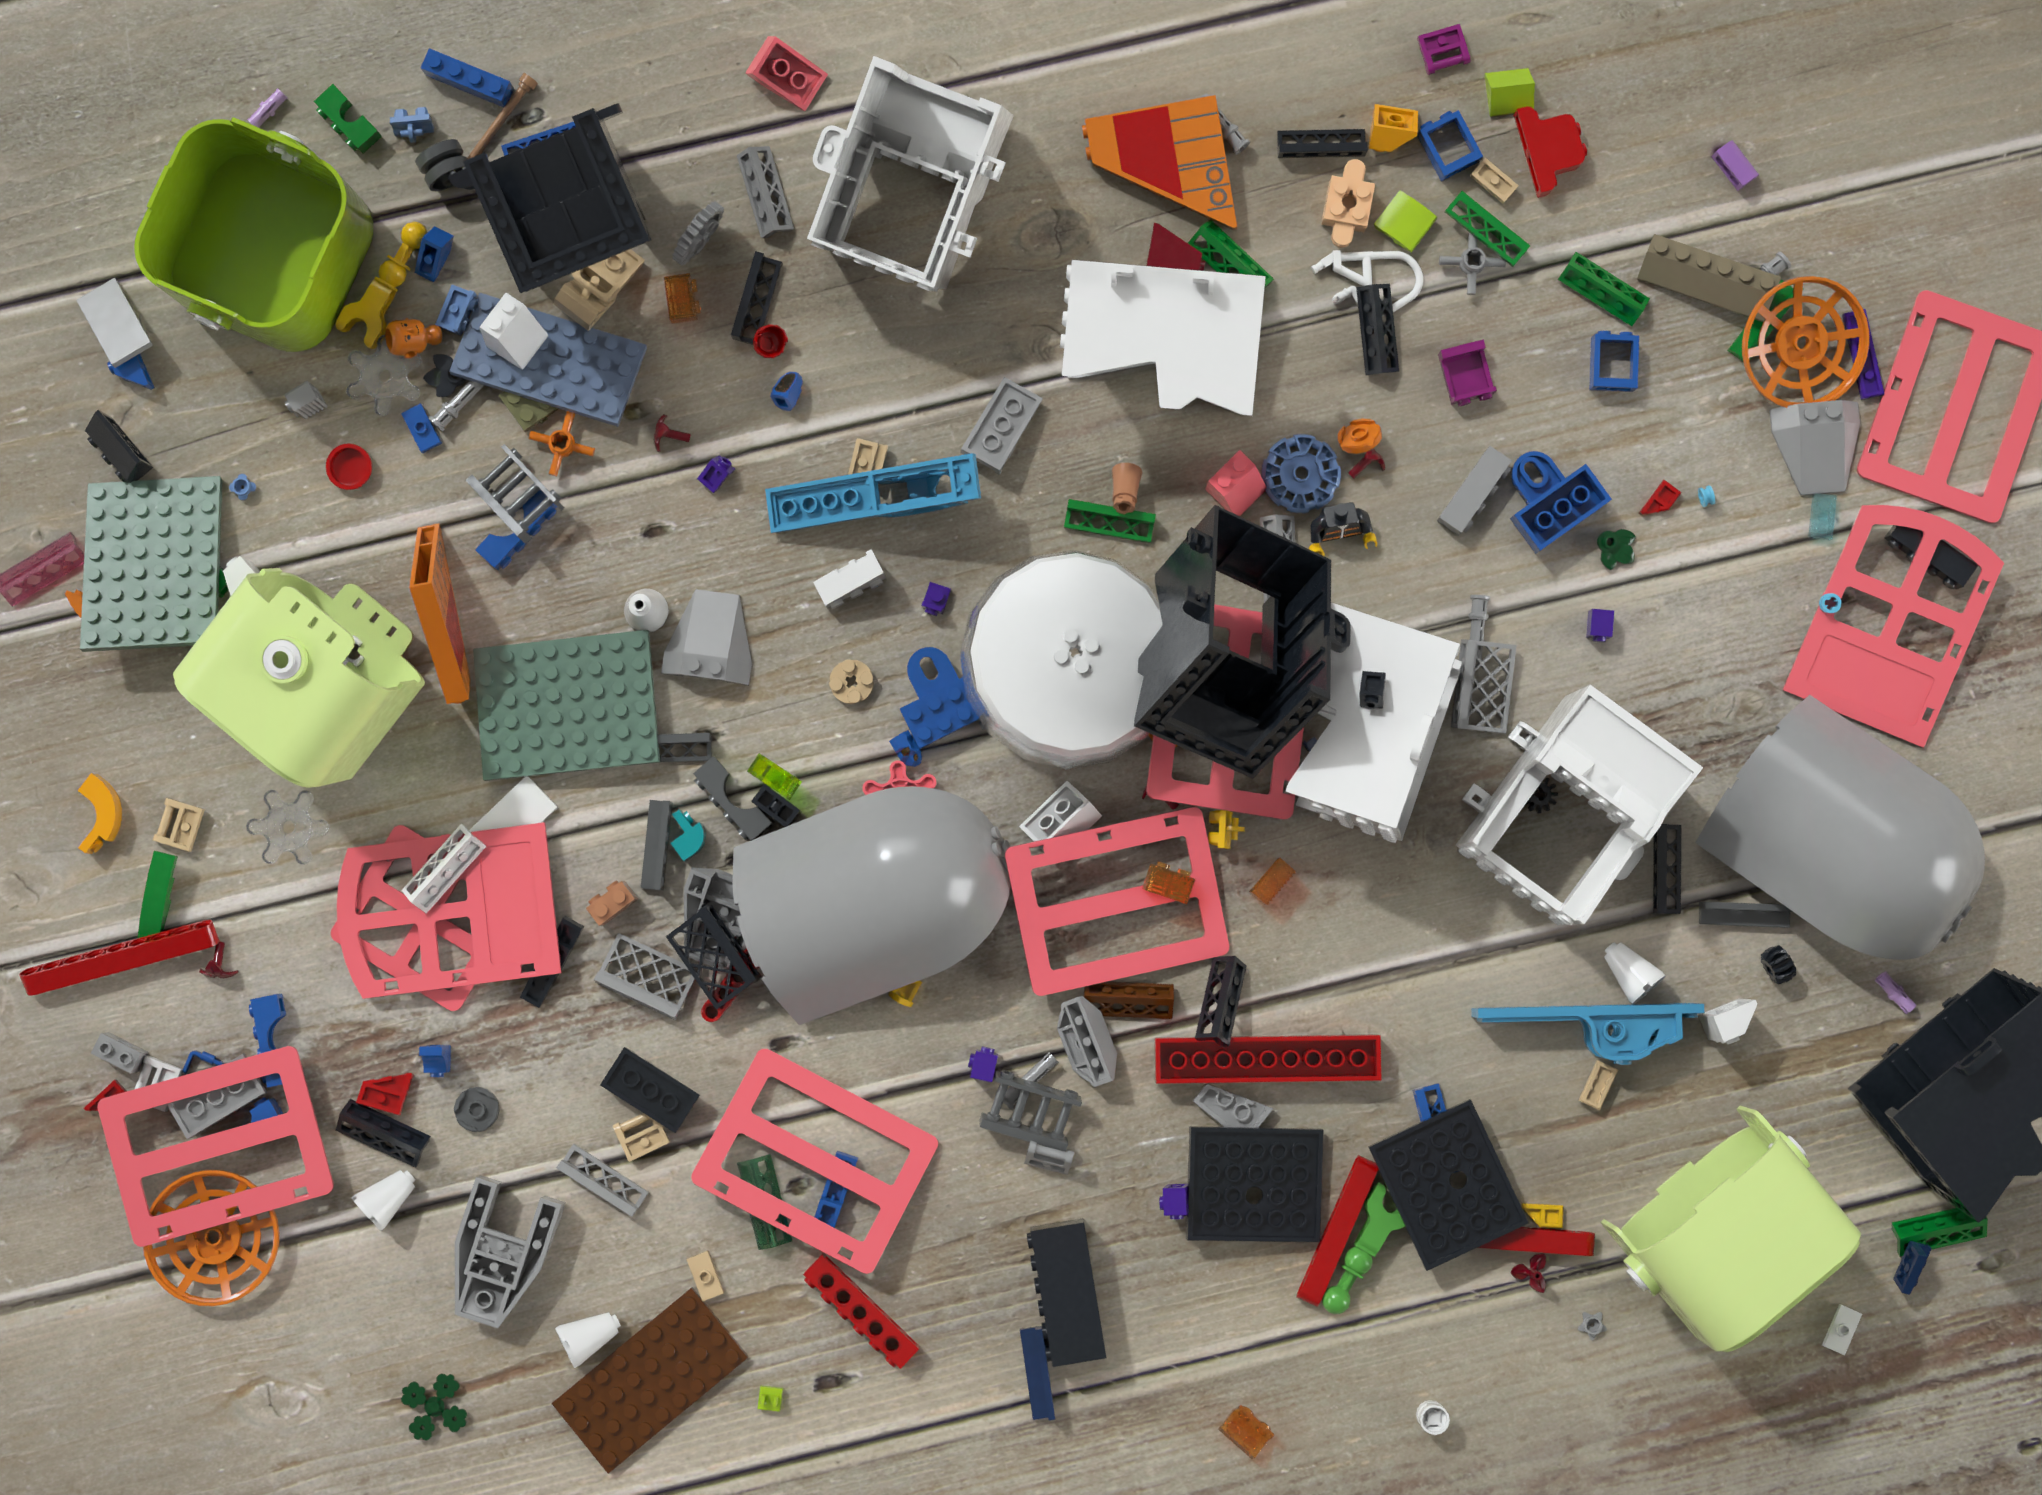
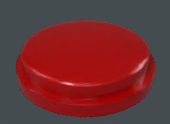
(348, 466)

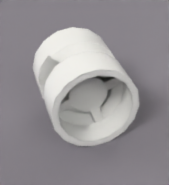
(1432, 1417)

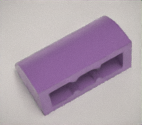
(1734, 165)

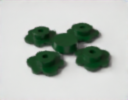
(434, 1406)

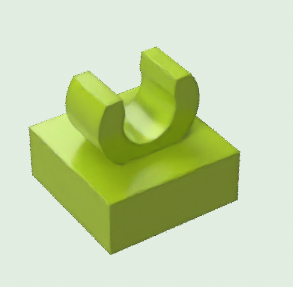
(770, 1398)

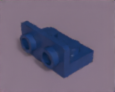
(1911, 1266)

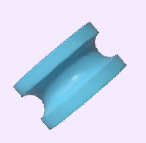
(1706, 496)
(1827, 597)

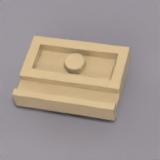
(867, 456)

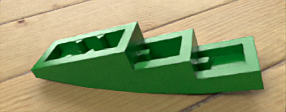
(157, 894)

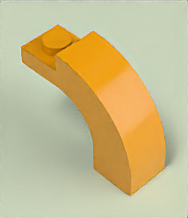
(107, 809)

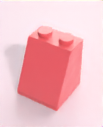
(1236, 484)

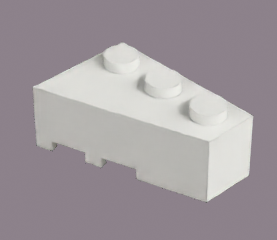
(850, 580)

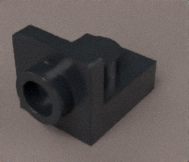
(1372, 689)

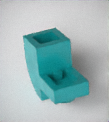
(692, 840)

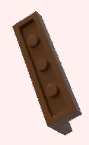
(1130, 995)

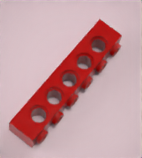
(895, 1357)

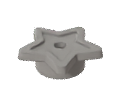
(1597, 1328)

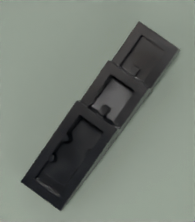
(539, 987)

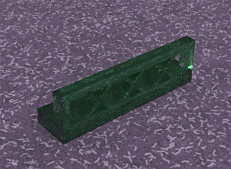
(750, 1173)

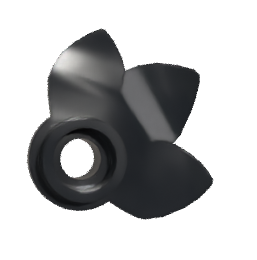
(441, 377)

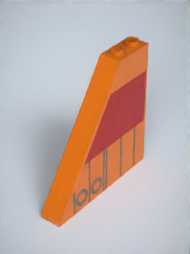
(1170, 152)
(438, 613)

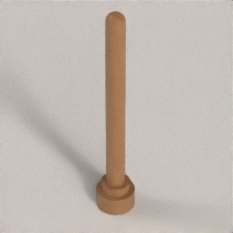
(525, 85)

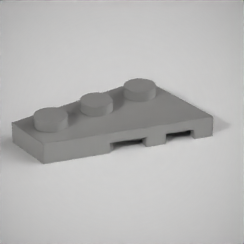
(1231, 1108)

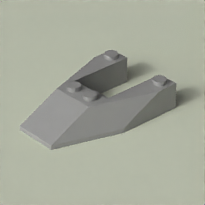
(493, 1265)

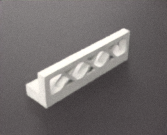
(445, 870)

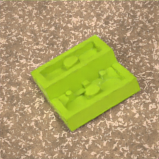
(1405, 221)

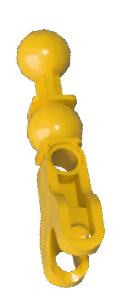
(382, 290)

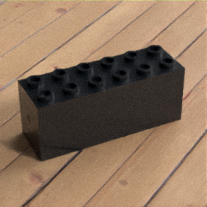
(1066, 1292)

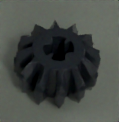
(1547, 794)
(1778, 964)

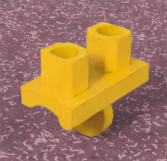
(1228, 828)

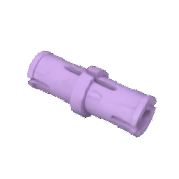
(267, 108)
(1895, 992)

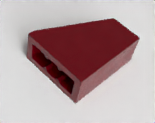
(1172, 252)

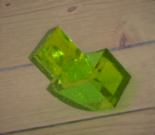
(774, 776)

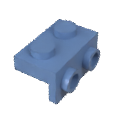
(457, 309)

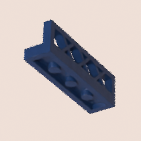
(1037, 1373)

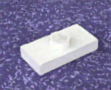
(1842, 1329)

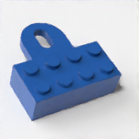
(1556, 502)
(941, 701)

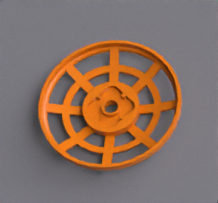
(1815, 337)
(211, 1253)

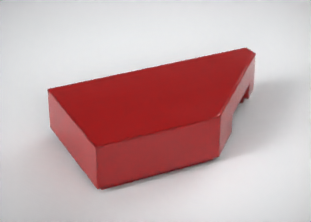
(1661, 499)
(112, 1089)

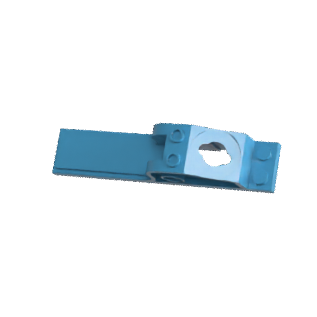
(858, 494)
(1630, 1023)

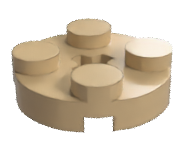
(839, 684)

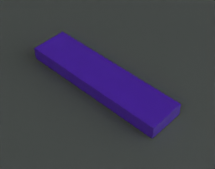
(1869, 380)

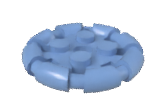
(1298, 486)

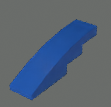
(833, 1195)

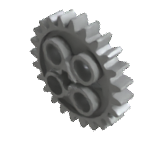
(698, 233)

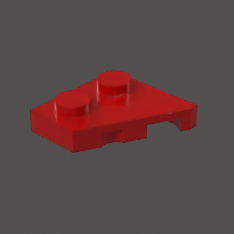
(386, 1093)

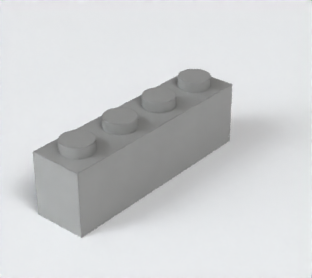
(1476, 487)

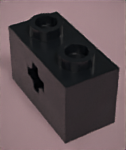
(776, 806)

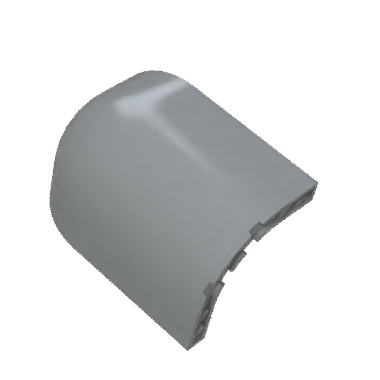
(1850, 836)
(869, 896)

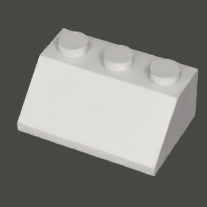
(1060, 815)
(1728, 1021)

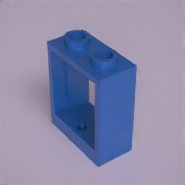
(1445, 172)
(1613, 384)

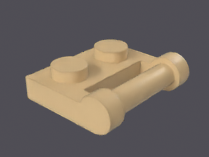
(185, 826)
(642, 1142)

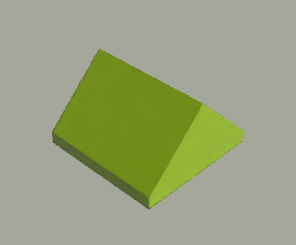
(1509, 91)

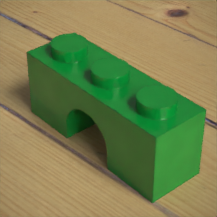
(360, 133)

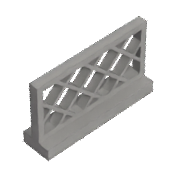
(1464, 686)
(637, 994)

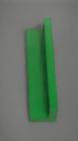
(1490, 224)
(1229, 250)
(1603, 290)
(1780, 296)
(1109, 512)
(1940, 1226)

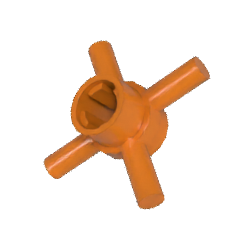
(558, 436)

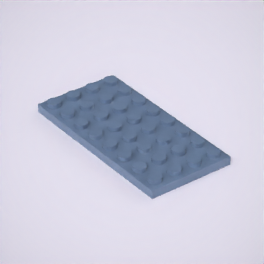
(571, 370)

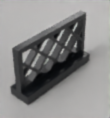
(727, 943)

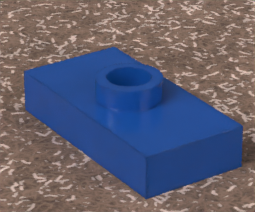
(421, 428)

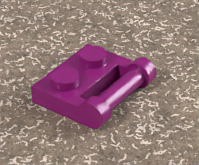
(1442, 42)

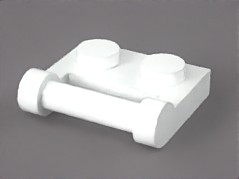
(164, 1072)

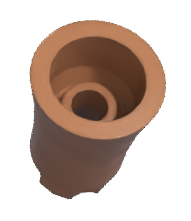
(1125, 486)

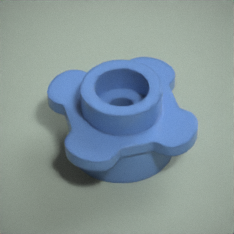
(238, 482)

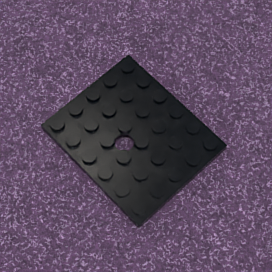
(1276, 1160)
(1417, 1175)

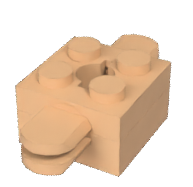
(1348, 203)

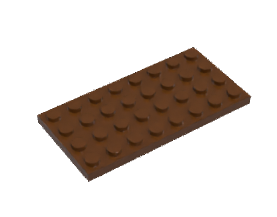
(650, 1380)

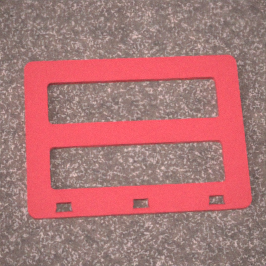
(1932, 484)
(1220, 792)
(1035, 919)
(298, 1121)
(890, 1198)

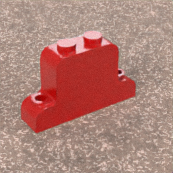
(1549, 147)

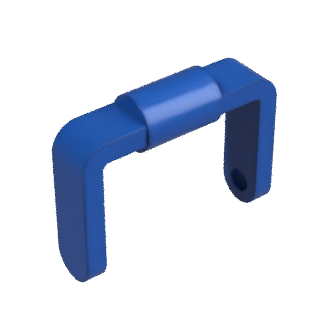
(207, 1057)

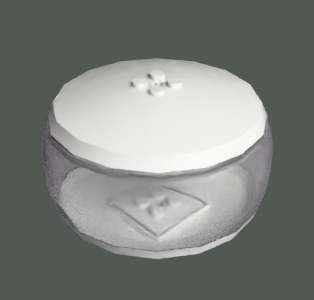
(1021, 667)

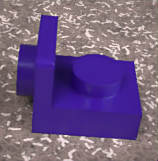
(716, 473)
(935, 599)

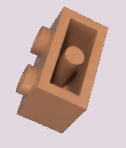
(612, 903)

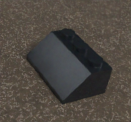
(117, 448)

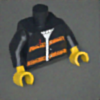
(1338, 523)

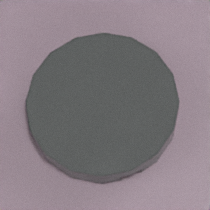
(476, 1109)

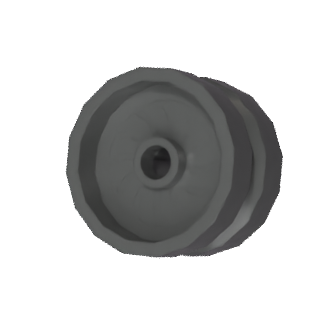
(438, 163)

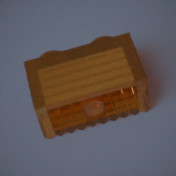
(681, 298)
(1272, 881)
(1169, 883)

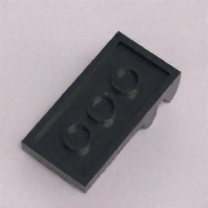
(650, 1089)

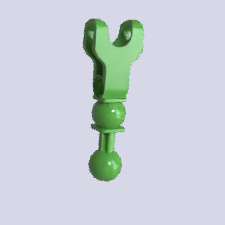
(1367, 1244)

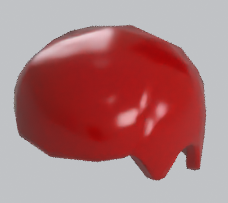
(770, 341)

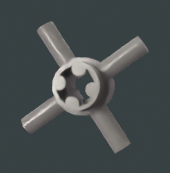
(1473, 270)

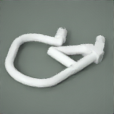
(1337, 256)

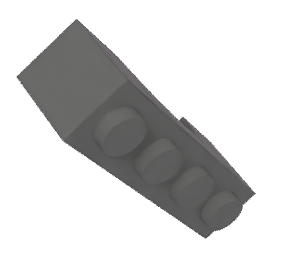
(714, 778)

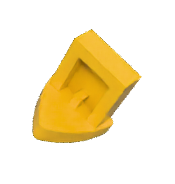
(905, 994)

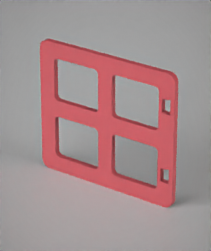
(398, 965)

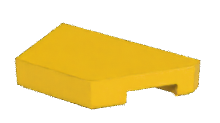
(1545, 1214)

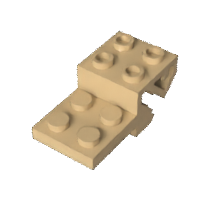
(596, 287)

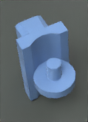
(411, 125)

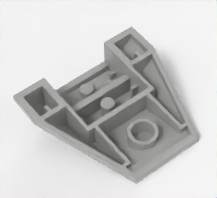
(1817, 443)
(710, 640)
(712, 888)

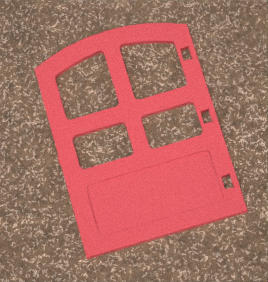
(1870, 674)
(506, 905)

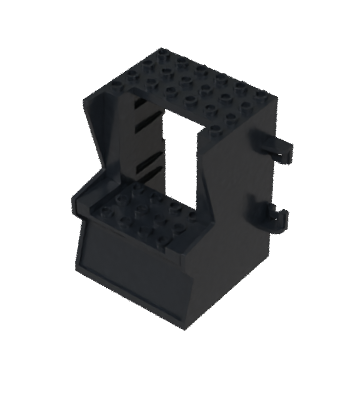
(558, 201)
(1213, 697)
(1966, 1093)

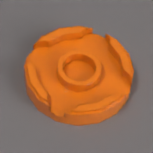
(1359, 436)

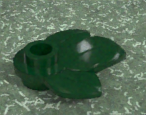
(1619, 550)

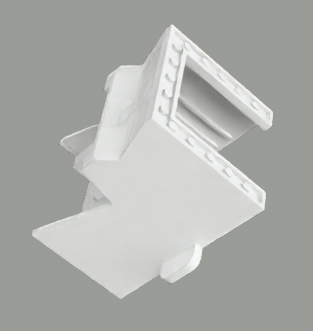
(926, 128)
(1188, 322)
(1375, 759)
(1607, 760)

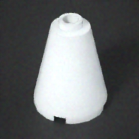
(651, 615)
(1632, 971)
(385, 1197)
(587, 1336)

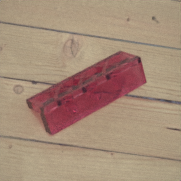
(37, 562)

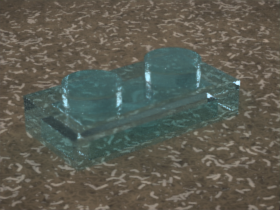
(1822, 516)

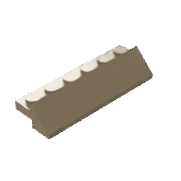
(1706, 276)

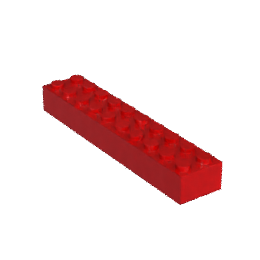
(1268, 1059)

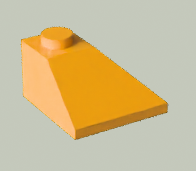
(1392, 127)

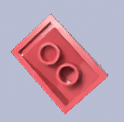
(786, 73)

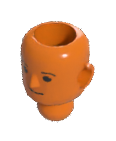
(410, 337)

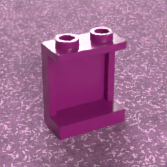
(1466, 373)

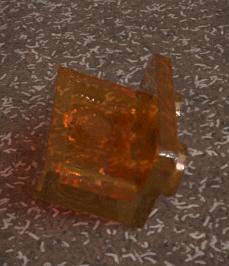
(1246, 1431)

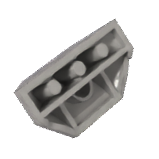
(1087, 1041)

